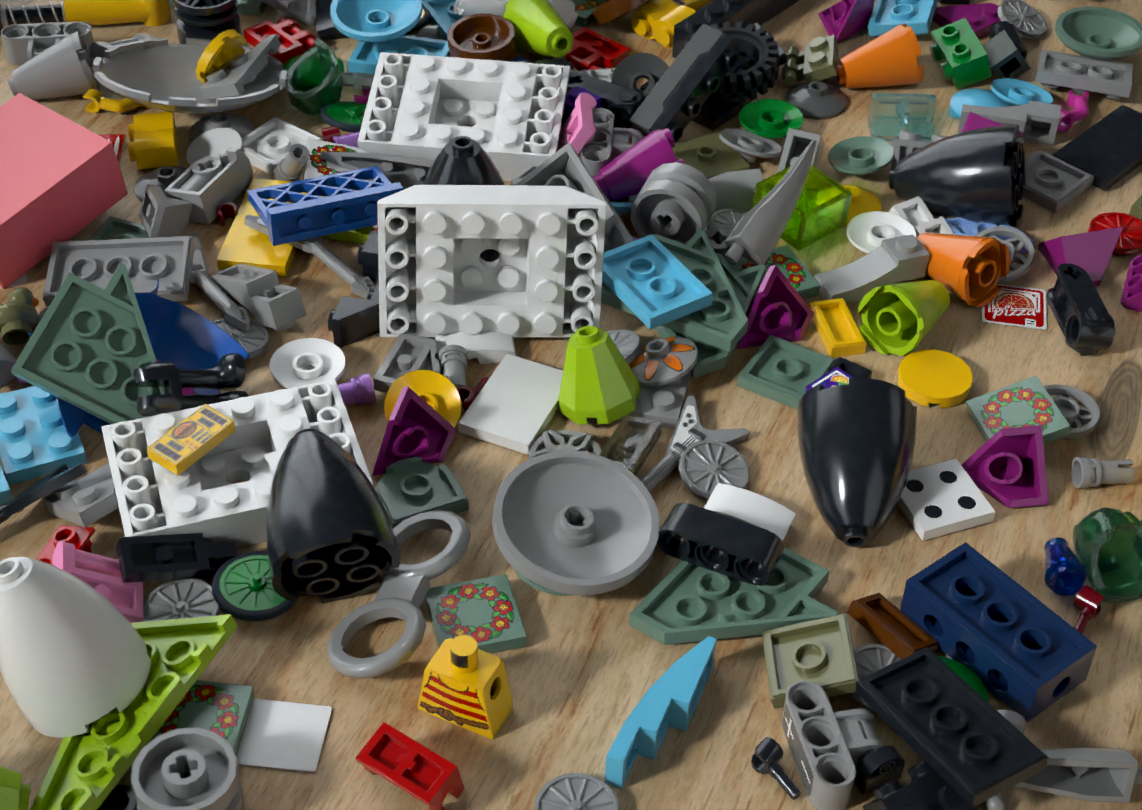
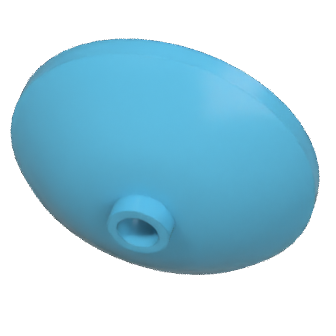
(375, 19)

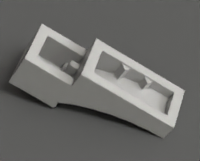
(1035, 119)
(892, 262)
(262, 295)

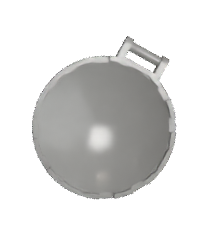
(165, 75)

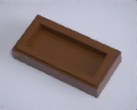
(891, 625)

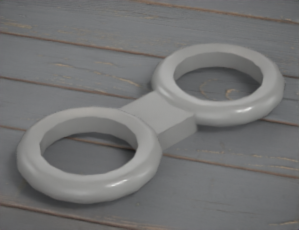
(400, 598)

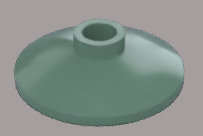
(861, 155)

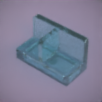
(901, 112)

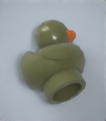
(18, 316)

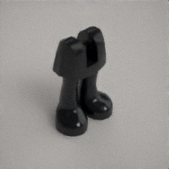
(225, 376)

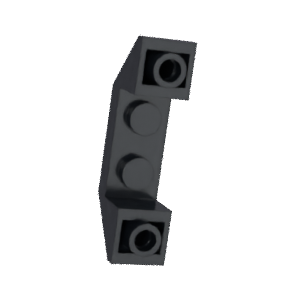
(354, 316)

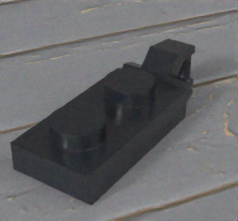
(171, 557)

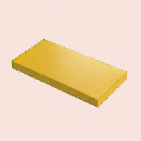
(251, 246)

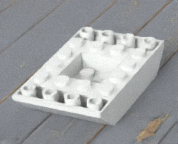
(427, 99)
(536, 288)
(202, 496)

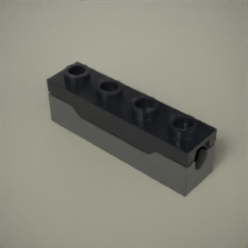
(687, 83)

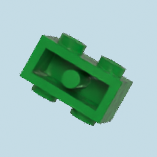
(960, 54)

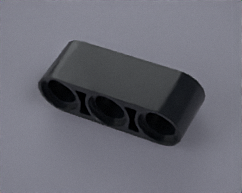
(720, 543)

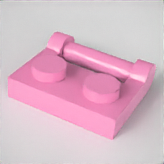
(579, 125)
(104, 576)

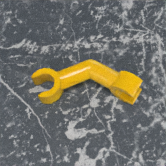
(109, 104)

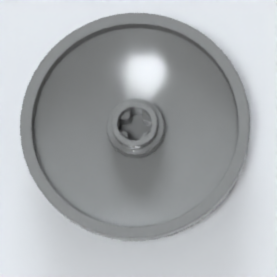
(575, 522)

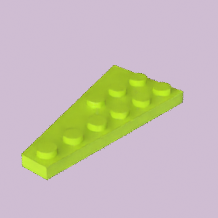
(95, 761)

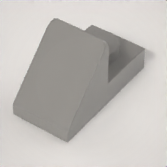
(162, 214)

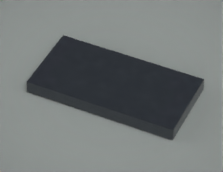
(1107, 148)
(951, 726)

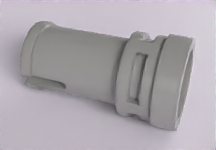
(291, 166)
(453, 363)
(1092, 472)

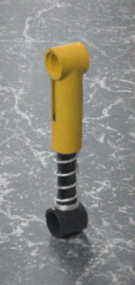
(93, 12)

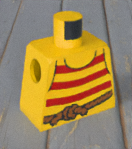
(466, 687)

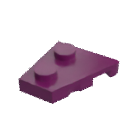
(979, 16)

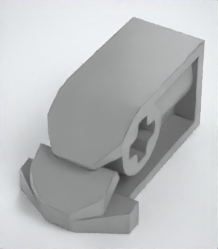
(211, 183)

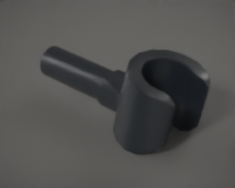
(765, 761)

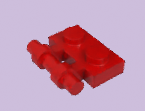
(289, 34)
(596, 50)

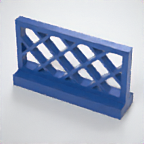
(319, 216)

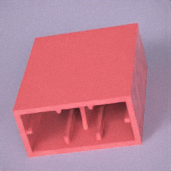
(50, 183)

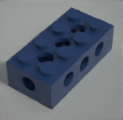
(998, 631)

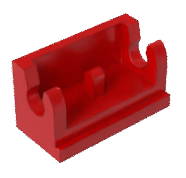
(411, 767)

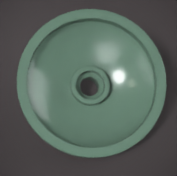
(1099, 33)

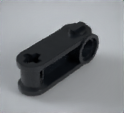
(615, 98)
(1080, 311)

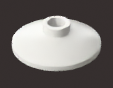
(872, 227)
(307, 362)

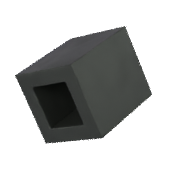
(1005, 57)

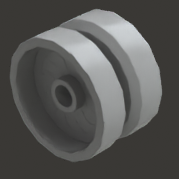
(674, 203)
(187, 773)

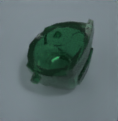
(314, 80)
(1111, 552)

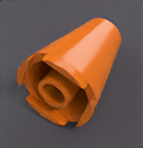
(883, 61)
(967, 265)

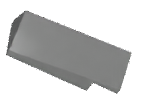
(568, 170)

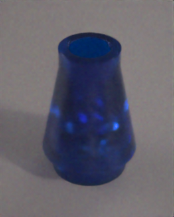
(1063, 569)

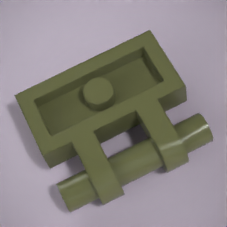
(813, 63)

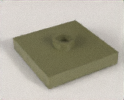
(709, 155)
(811, 652)

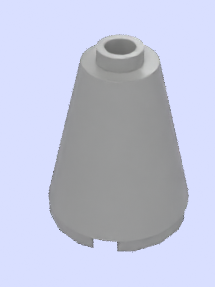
(57, 71)

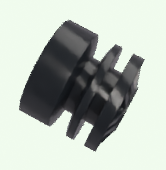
(205, 18)

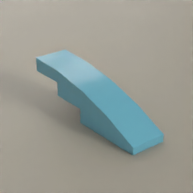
(666, 703)

